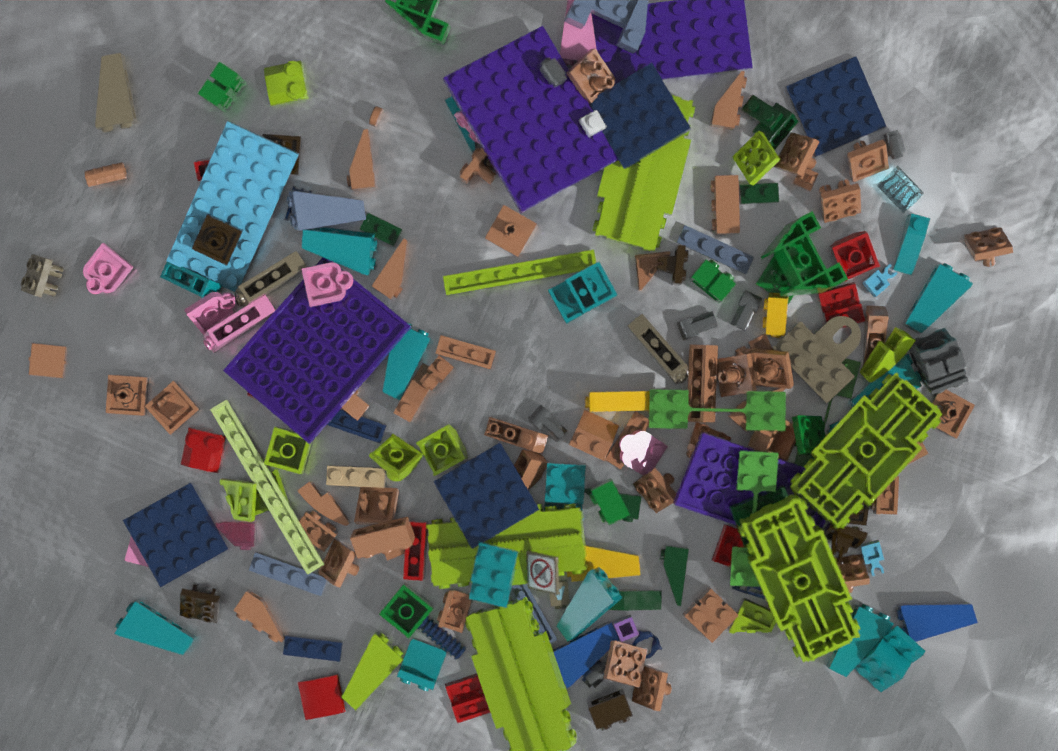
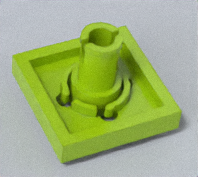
(758, 162)

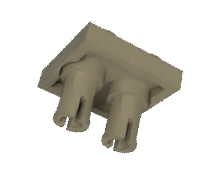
(37, 274)

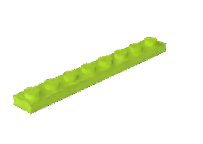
(518, 272)

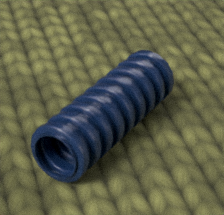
(442, 638)

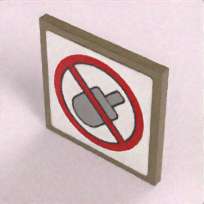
(542, 572)

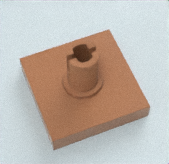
(867, 160)
(510, 231)
(338, 563)

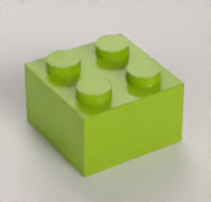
(287, 451)

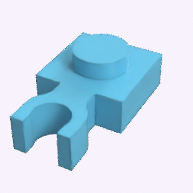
(878, 281)
(872, 554)

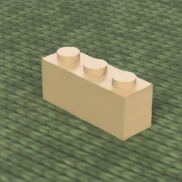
(356, 476)

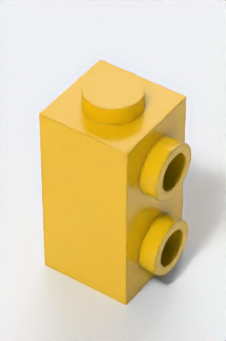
(776, 315)

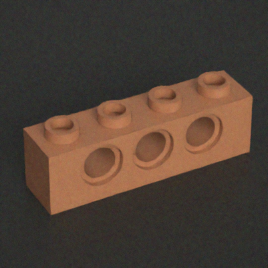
(702, 381)

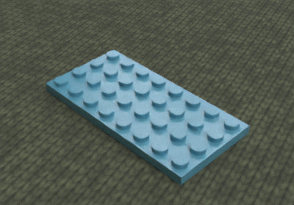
(239, 188)

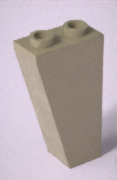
(114, 99)
(269, 279)
(659, 349)

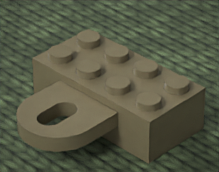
(819, 358)

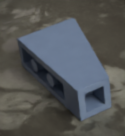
(322, 210)

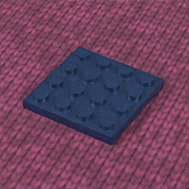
(836, 106)
(639, 116)
(486, 495)
(175, 534)

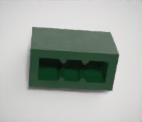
(781, 130)

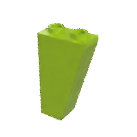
(372, 670)

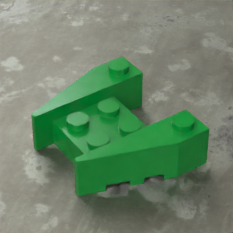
(421, 17)
(801, 260)

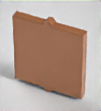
(47, 360)

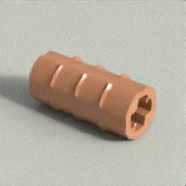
(105, 174)

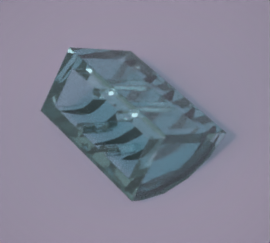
(900, 189)

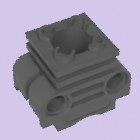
(939, 361)

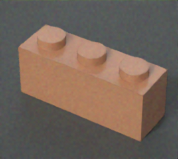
(725, 204)
(382, 538)

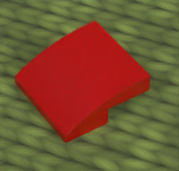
(841, 302)
(728, 539)
(321, 697)
(467, 698)

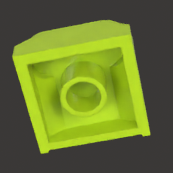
(286, 83)
(443, 449)
(396, 458)

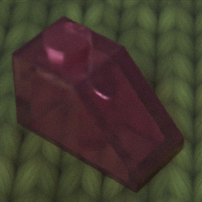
(240, 533)

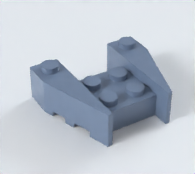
(627, 14)

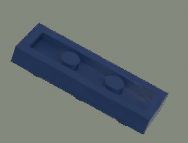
(363, 427)
(312, 648)

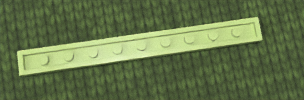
(267, 487)

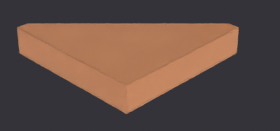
(646, 266)

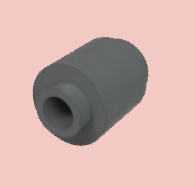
(553, 72)
(894, 144)
(594, 675)

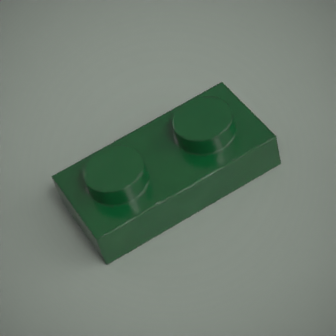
(762, 112)
(759, 193)
(383, 230)

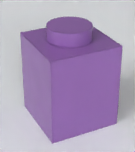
(625, 628)

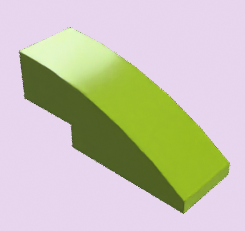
(887, 354)

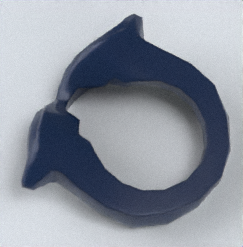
(655, 643)

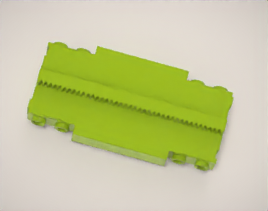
(643, 192)
(866, 450)
(546, 532)
(799, 578)
(521, 678)

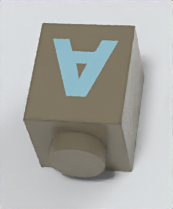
(561, 600)

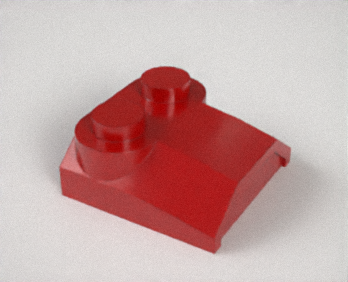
(855, 254)
(203, 450)

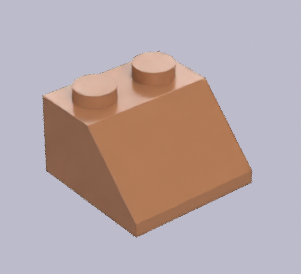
(594, 435)

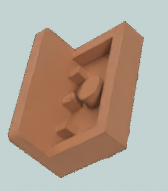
(888, 500)
(317, 531)
(455, 610)

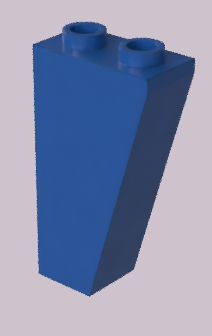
(933, 619)
(583, 652)

